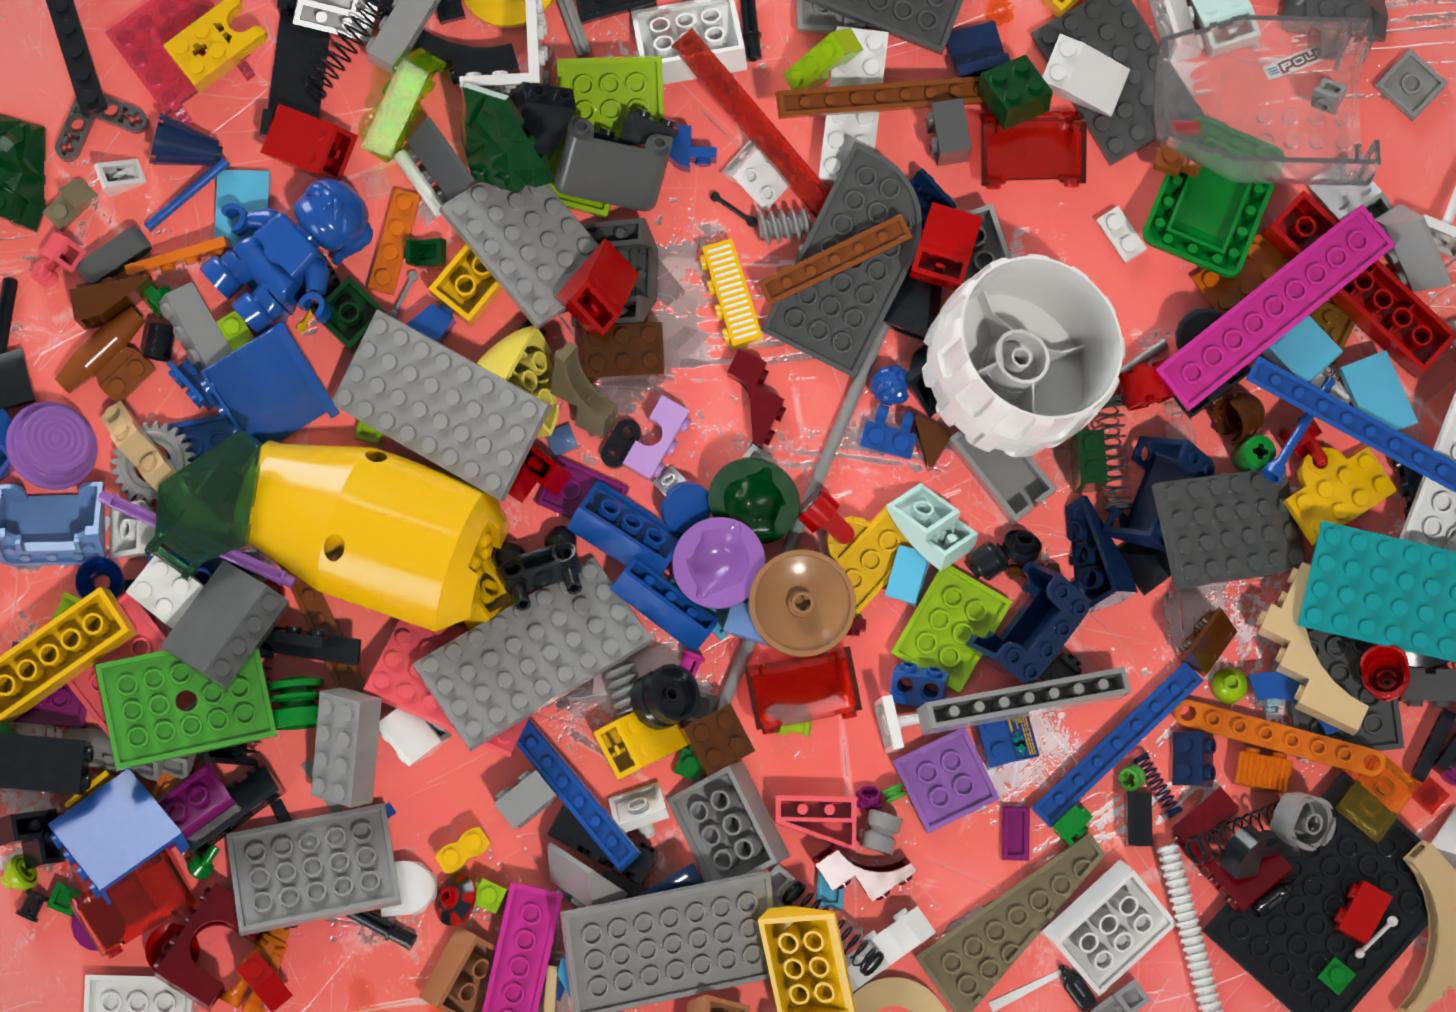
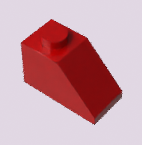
(264, 982)

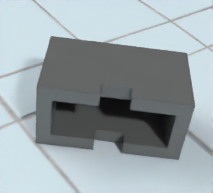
(1430, 688)

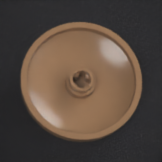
(802, 603)

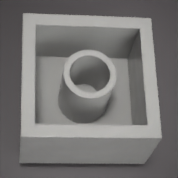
(525, 799)

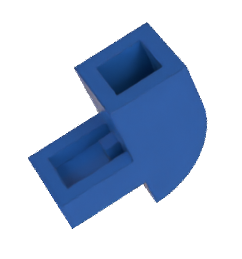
(683, 153)

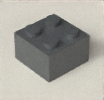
(949, 132)

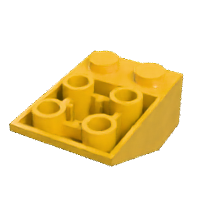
(634, 746)

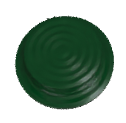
(757, 496)

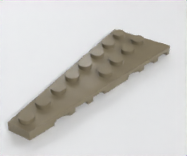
(983, 948)

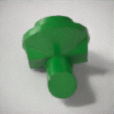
(200, 865)

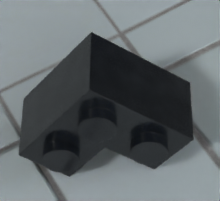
(33, 834)

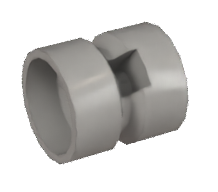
(881, 832)

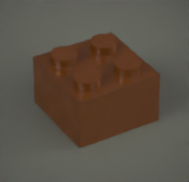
(717, 740)

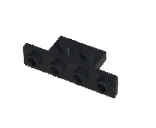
(313, 645)

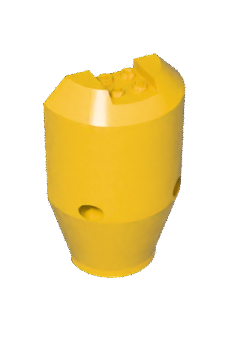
(376, 529)

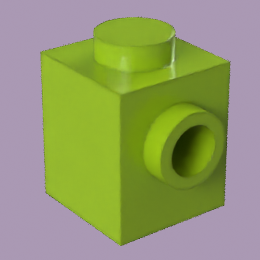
(490, 896)

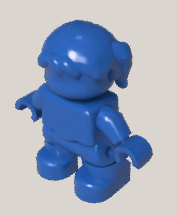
(285, 255)

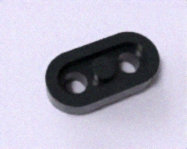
(620, 443)

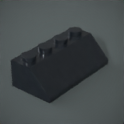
(250, 798)

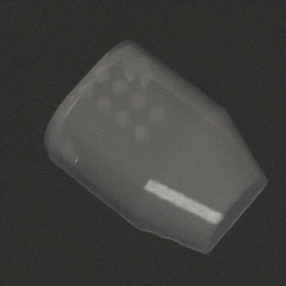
(1244, 94)

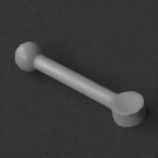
(413, 277)

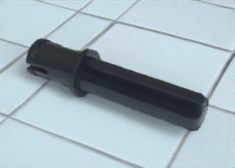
(751, 33)
(389, 930)

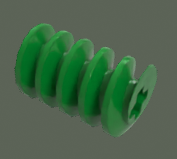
(1253, 453)

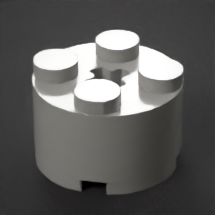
(1303, 821)

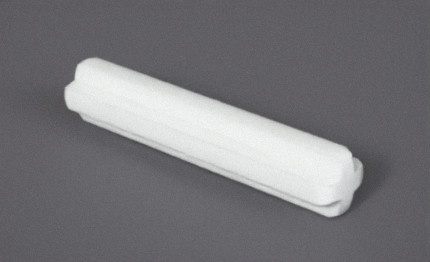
(419, 182)

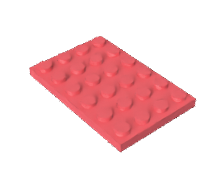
(402, 688)

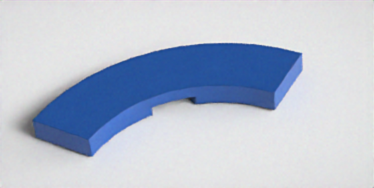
(1281, 687)

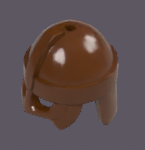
(1241, 414)

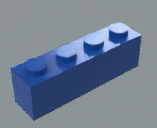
(664, 604)

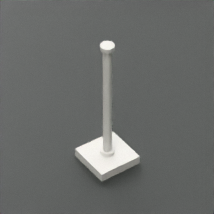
(1443, 231)
(891, 723)

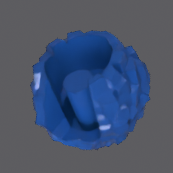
(890, 385)

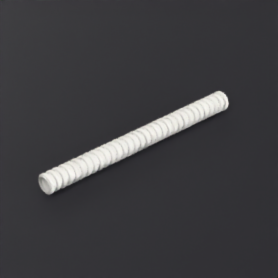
(1189, 929)

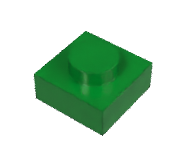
(687, 766)
(61, 896)
(1336, 976)

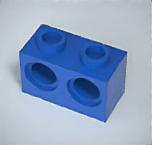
(919, 692)

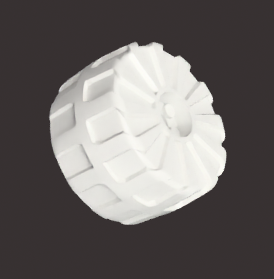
(1056, 331)

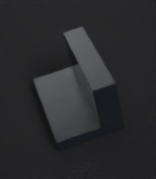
(1138, 819)

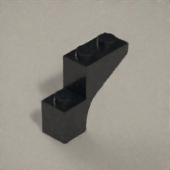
(638, 128)

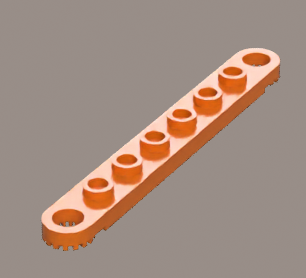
(1280, 738)

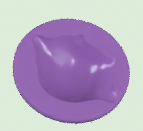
(51, 445)
(717, 562)

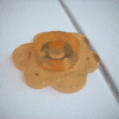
(993, 15)

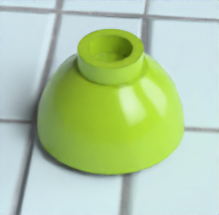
(1229, 685)
(17, 876)

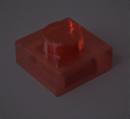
(1430, 795)

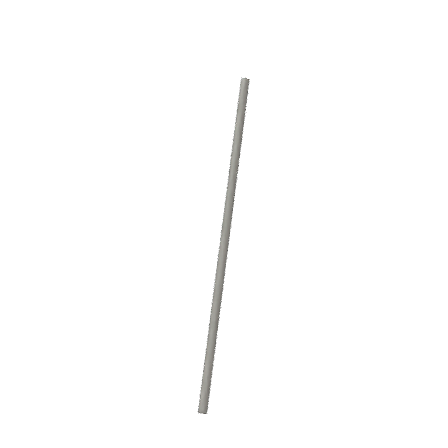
(816, 482)

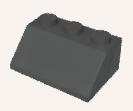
(439, 161)

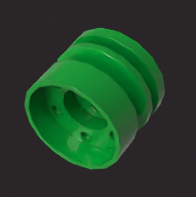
(296, 702)

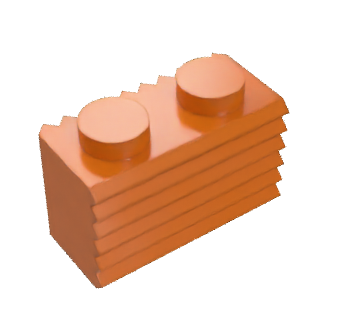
(1262, 771)

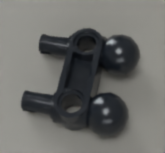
(541, 567)

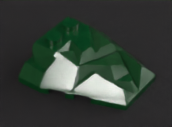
(496, 143)
(22, 172)

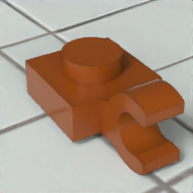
(1174, 163)

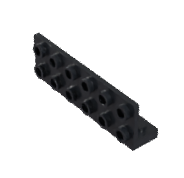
(295, 55)

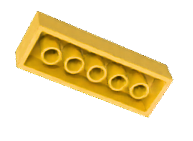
(61, 652)

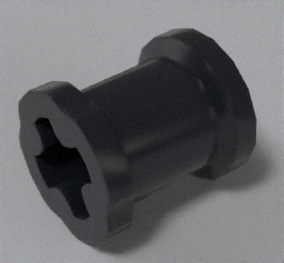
(24, 910)

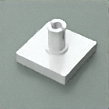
(639, 809)

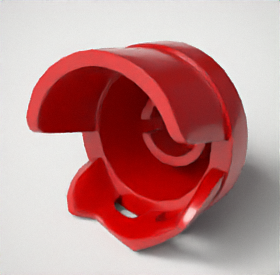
(1384, 666)

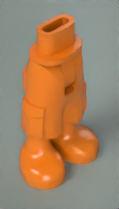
(272, 950)

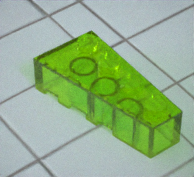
(401, 103)

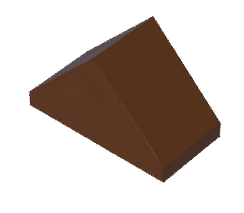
(931, 440)

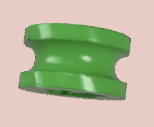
(1138, 781)
(894, 793)

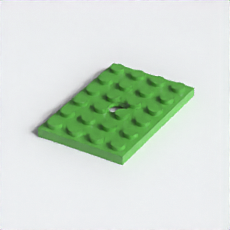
(149, 726)

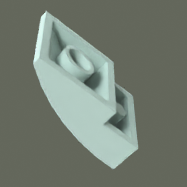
(932, 526)

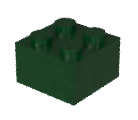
(1015, 92)
(350, 314)

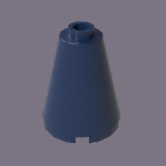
(183, 145)

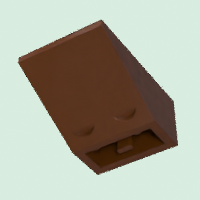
(101, 302)
(1206, 645)

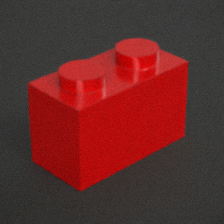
(1362, 911)

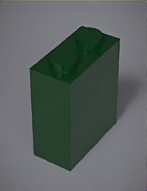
(1088, 461)

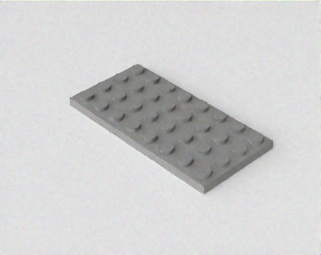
(441, 405)
(530, 656)
(667, 944)

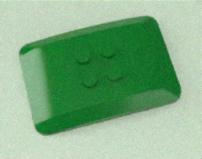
(1207, 220)

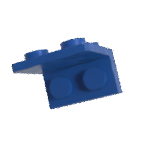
(188, 375)

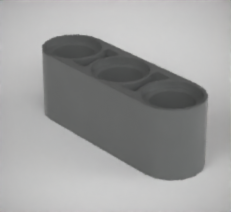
(113, 255)

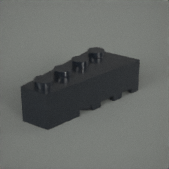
(572, 833)

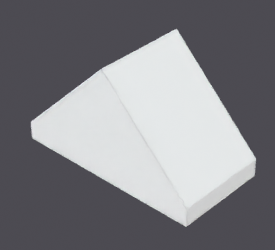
(119, 176)

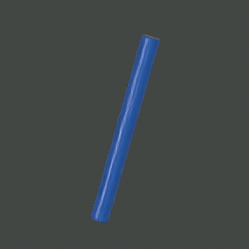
(186, 194)

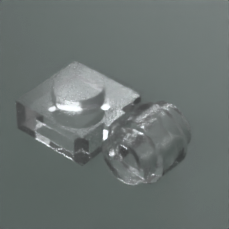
(1179, 428)

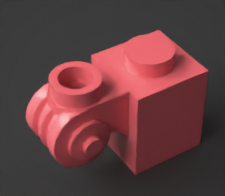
(57, 255)

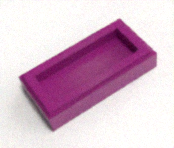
(1015, 833)

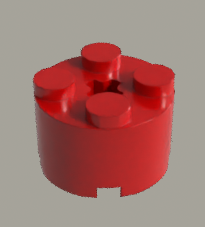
(1143, 387)

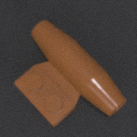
(108, 358)

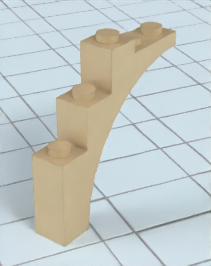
(137, 445)
(1320, 694)
(1438, 886)

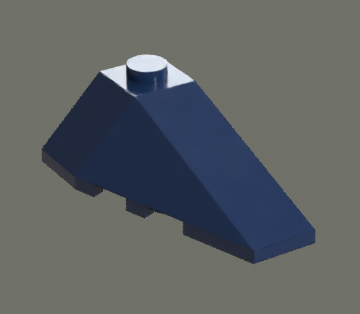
(1096, 560)

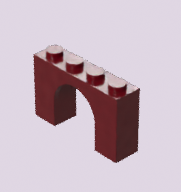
(1240, 892)
(178, 967)

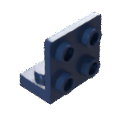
(976, 49)

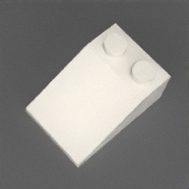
(1085, 75)

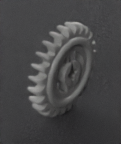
(127, 470)

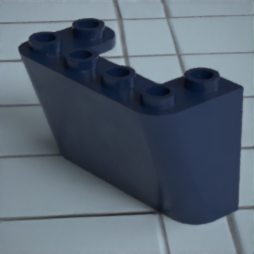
(1165, 462)

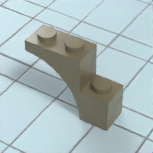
(570, 383)

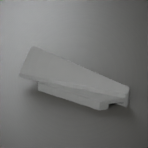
(104, 758)

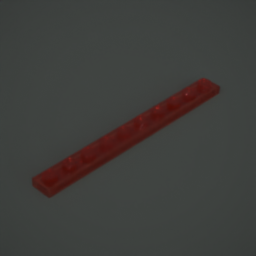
(751, 120)

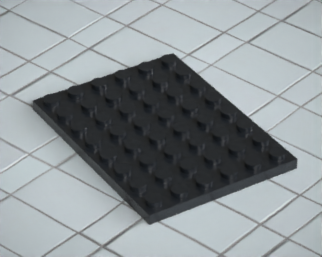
(1299, 936)

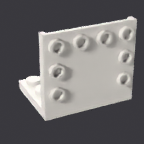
(537, 55)

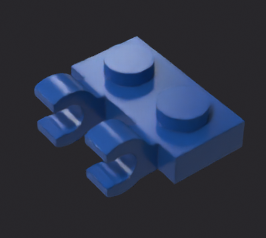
(889, 439)

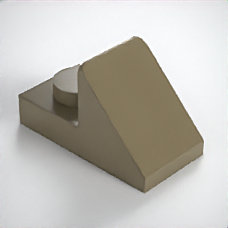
(70, 204)

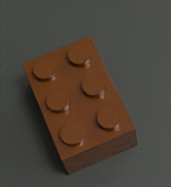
(625, 353)

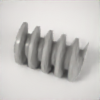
(784, 225)
(622, 684)

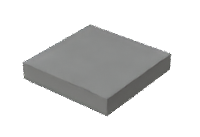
(1411, 85)

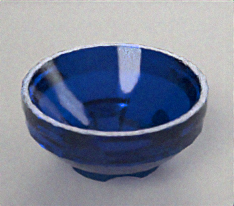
(96, 567)

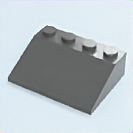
(225, 625)

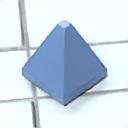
(562, 440)

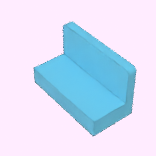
(907, 576)

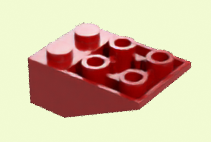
(308, 144)
(946, 246)
(599, 289)

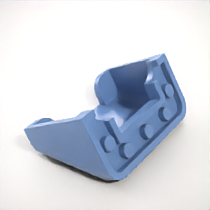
(51, 527)

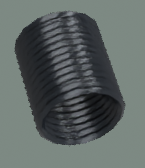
(159, 342)

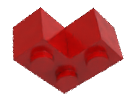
(538, 469)

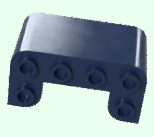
(1038, 627)

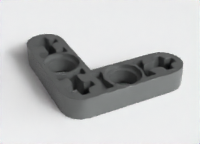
(75, 114)

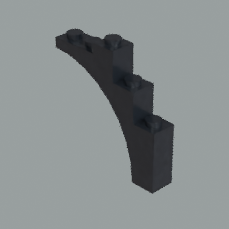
(462, 57)

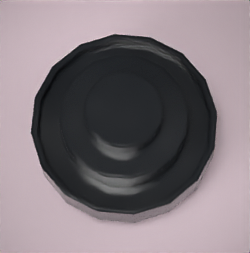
(1021, 546)

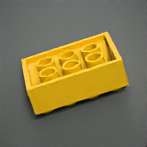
(806, 960)

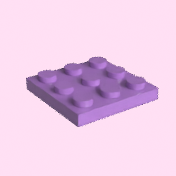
(945, 780)

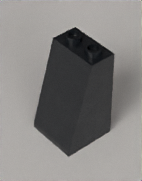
(545, 113)
(45, 764)

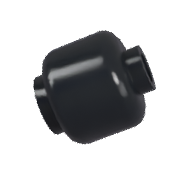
(988, 561)

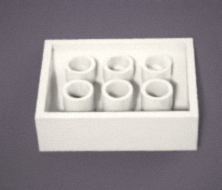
(1172, 16)
(711, 19)
(1109, 927)

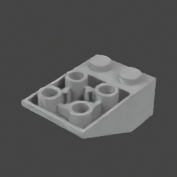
(1342, 200)

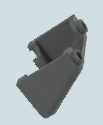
(611, 170)

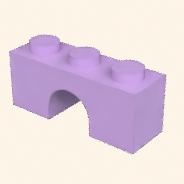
(648, 460)

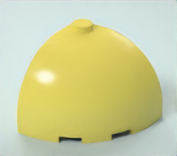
(525, 363)

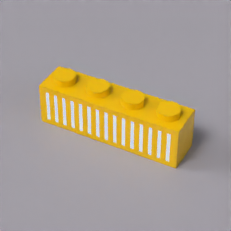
(731, 293)

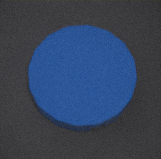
(685, 506)

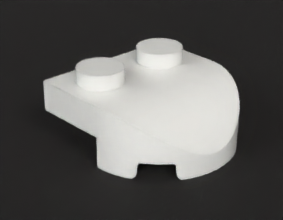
(416, 889)

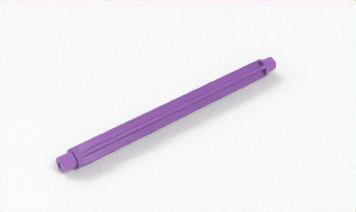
(236, 557)

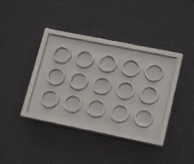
(523, 241)
(313, 869)

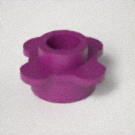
(869, 798)

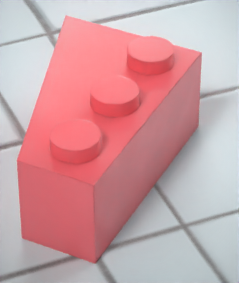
(820, 817)

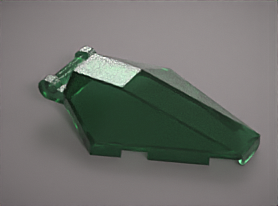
(207, 505)

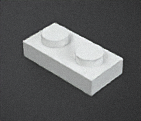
(1121, 235)

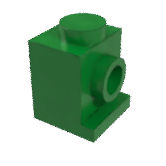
(1072, 824)

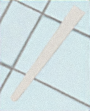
(1014, 995)

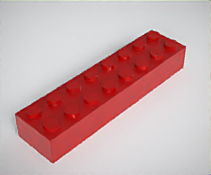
(1373, 298)

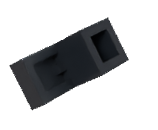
(1247, 848)

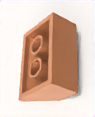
(461, 974)

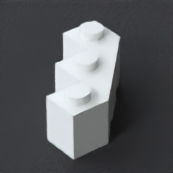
(894, 941)

